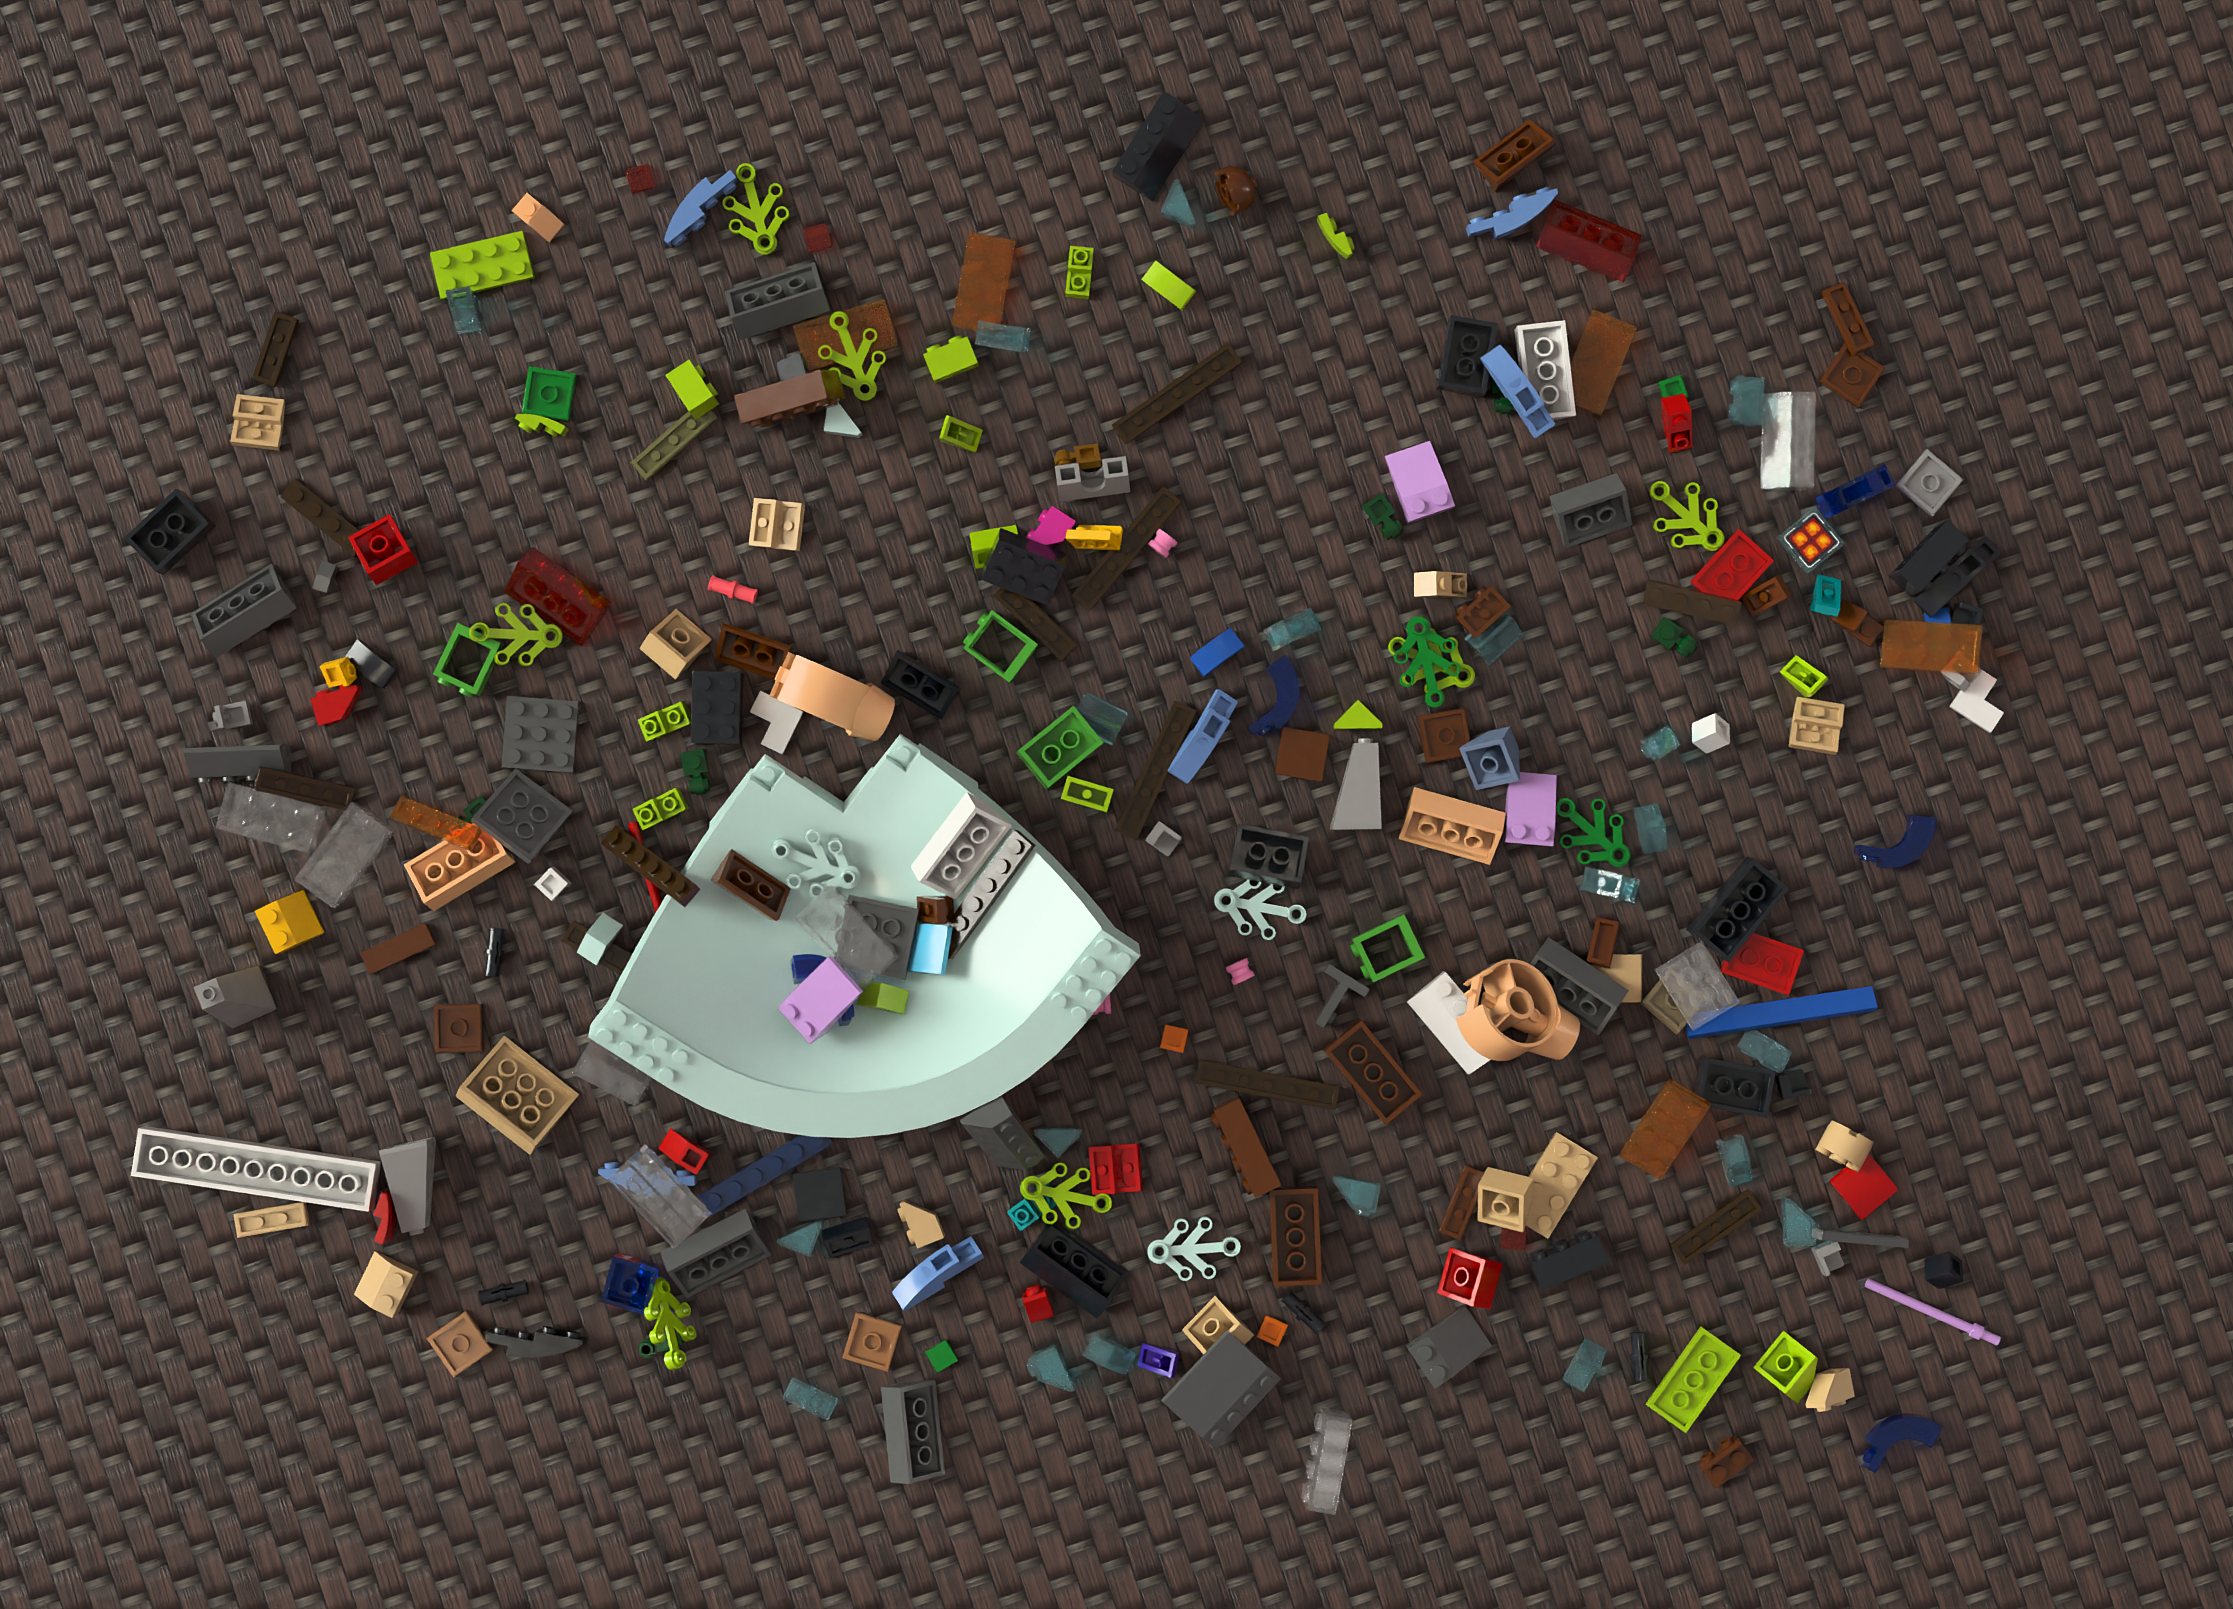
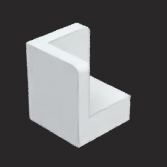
(1710, 733)
(552, 883)

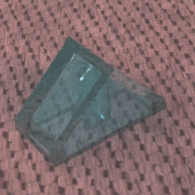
(1177, 207)
(1651, 828)
(1057, 1139)
(803, 1239)

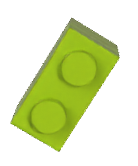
(950, 359)
(692, 389)
(1087, 794)

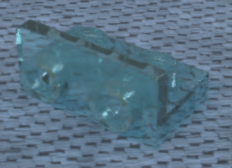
(1747, 400)

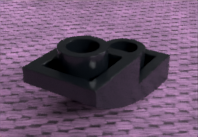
(371, 664)

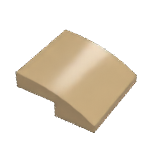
(258, 422)
(776, 524)
(1816, 725)
(1626, 971)

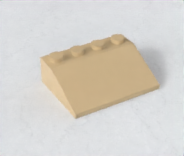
(516, 1095)

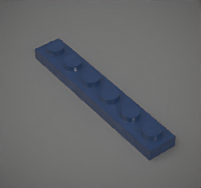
(762, 1171)

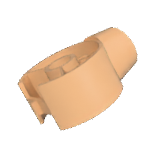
(834, 697)
(1519, 999)

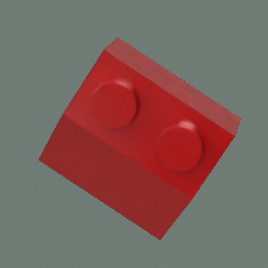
(382, 549)
(1470, 1278)

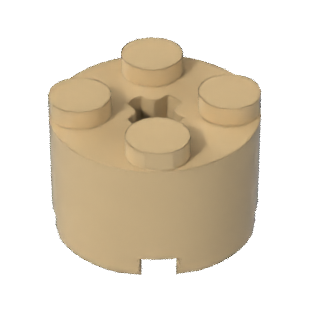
(1844, 1146)

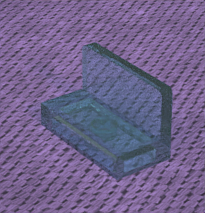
(1495, 638)
(1102, 717)

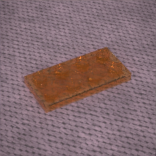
(983, 280)
(818, 332)
(1599, 360)
(1931, 646)
(1664, 1129)

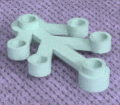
(820, 864)
(1255, 906)
(1190, 1249)

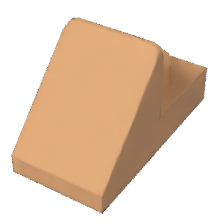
(538, 217)

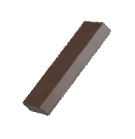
(1848, 318)
(398, 948)
(1461, 1203)

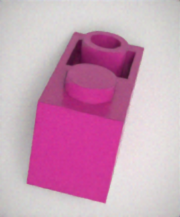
(1052, 527)

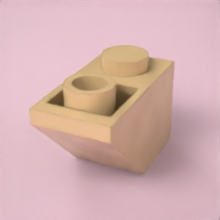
(1440, 584)
(922, 1223)
(1830, 1389)

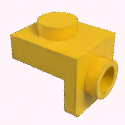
(339, 672)

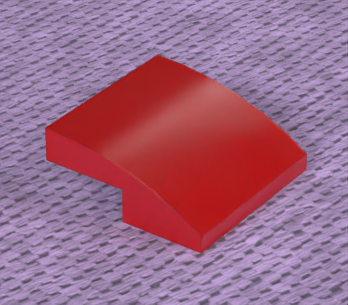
(1115, 1168)
(1864, 1189)
(385, 1210)

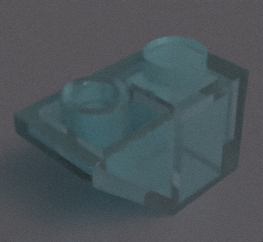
(1659, 743)

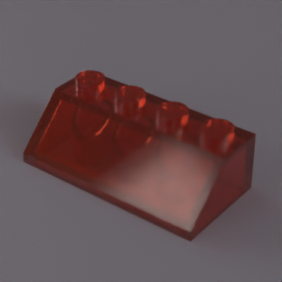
(1589, 241)
(557, 596)

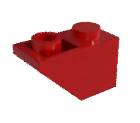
(1677, 422)
(335, 705)
(684, 1151)
(1037, 1303)

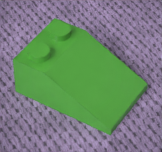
(1059, 747)

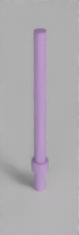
(1974, 1330)

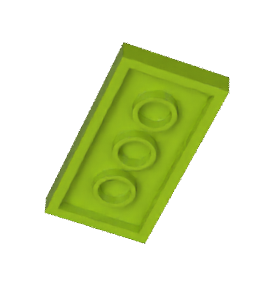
(483, 264)
(1693, 1379)

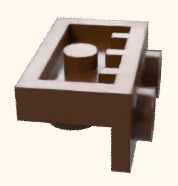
(1482, 611)
(1725, 1461)

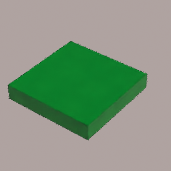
(549, 393)

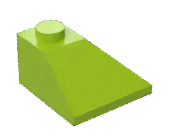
(1788, 1367)

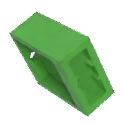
(984, 622)
(485, 672)
(1409, 938)

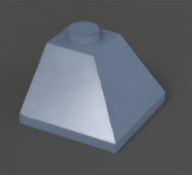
(1492, 758)

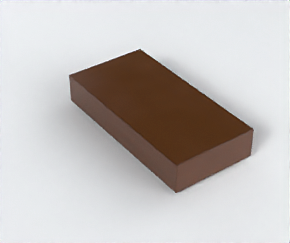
(1603, 942)

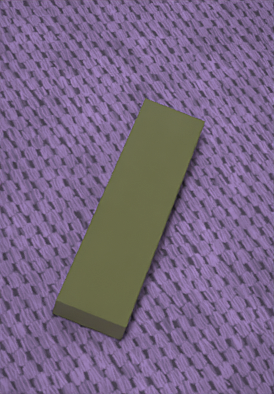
(671, 443)

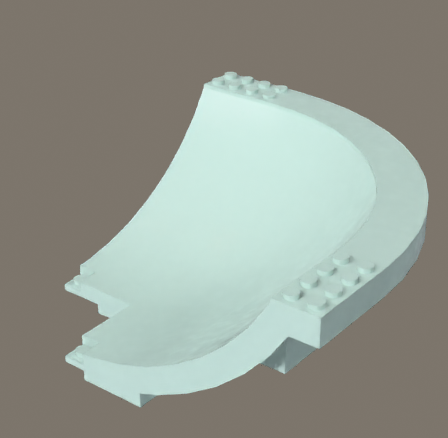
(711, 975)

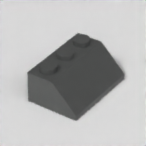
(1591, 510)

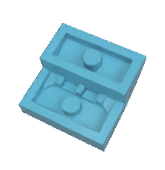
(930, 949)

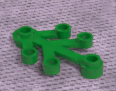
(1425, 658)
(1595, 835)

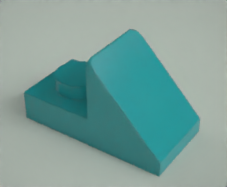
(1826, 596)

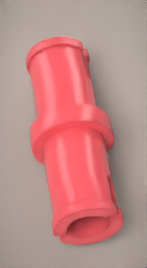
(733, 589)

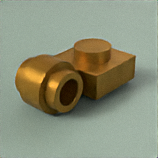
(1085, 455)

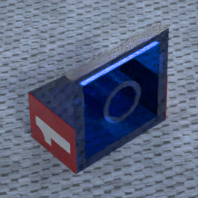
(629, 1283)

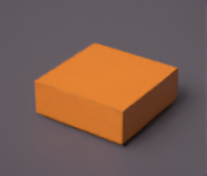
(1174, 1038)
(1272, 1330)

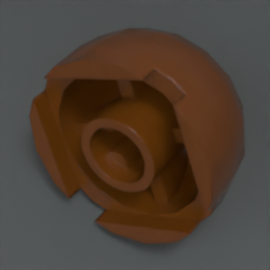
(1235, 189)

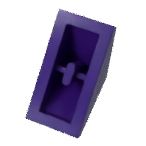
(1158, 1359)

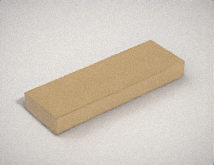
(271, 1219)

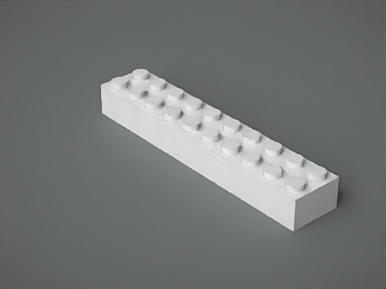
(256, 1168)

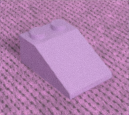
(1419, 482)
(1531, 810)
(820, 1000)

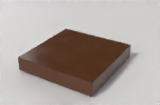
(1851, 375)
(1443, 734)
(1302, 754)
(458, 1027)

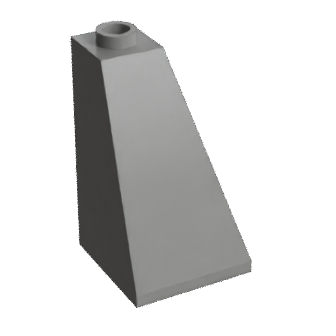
(1359, 794)
(236, 997)
(410, 1182)

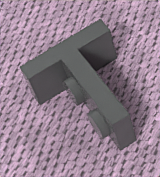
(1338, 995)

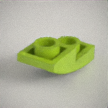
(1341, 243)
(1079, 272)
(1168, 285)
(534, 422)
(665, 721)
(660, 808)

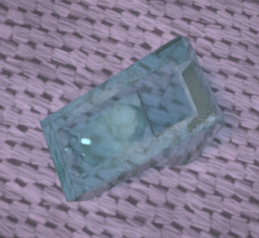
(463, 309)
(1584, 1365)

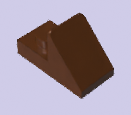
(1766, 595)
(1857, 623)
(935, 908)

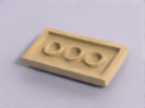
(1556, 1182)

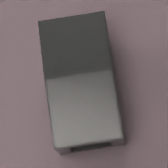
(325, 577)

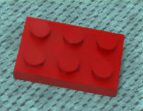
(1732, 568)
(1765, 963)

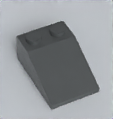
(1449, 1346)

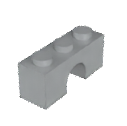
(1108, 480)

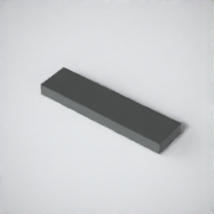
(1860, 1237)

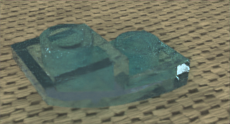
(1765, 1050)
(810, 1398)

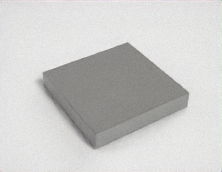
(1929, 482)

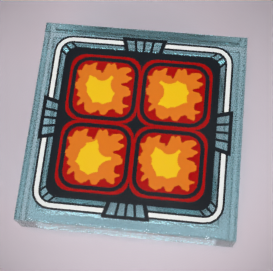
(1810, 540)

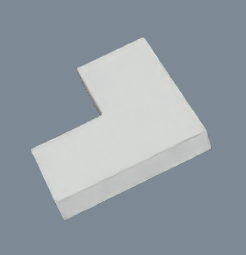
(1974, 707)
(783, 721)

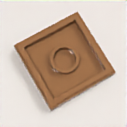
(872, 1341)
(460, 1343)

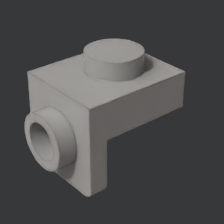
(232, 715)

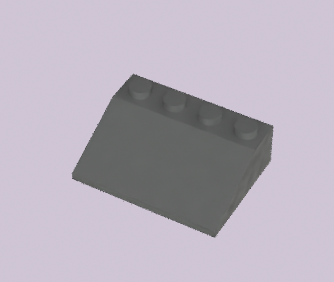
(1221, 1389)

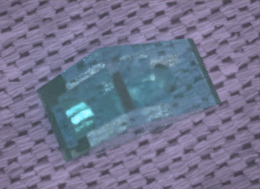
(1003, 336)
(1292, 629)
(1609, 884)
(1735, 1159)
(1359, 1194)
(1796, 1225)
(1109, 1354)
(1050, 1368)

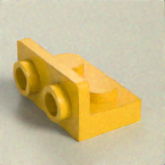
(1095, 537)

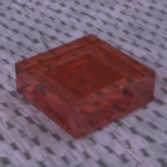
(640, 178)
(817, 237)
(1512, 1239)

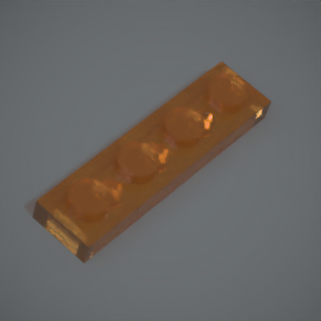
(436, 823)

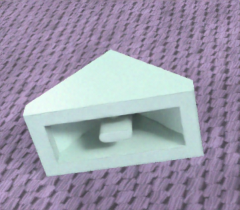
(839, 423)
(599, 938)

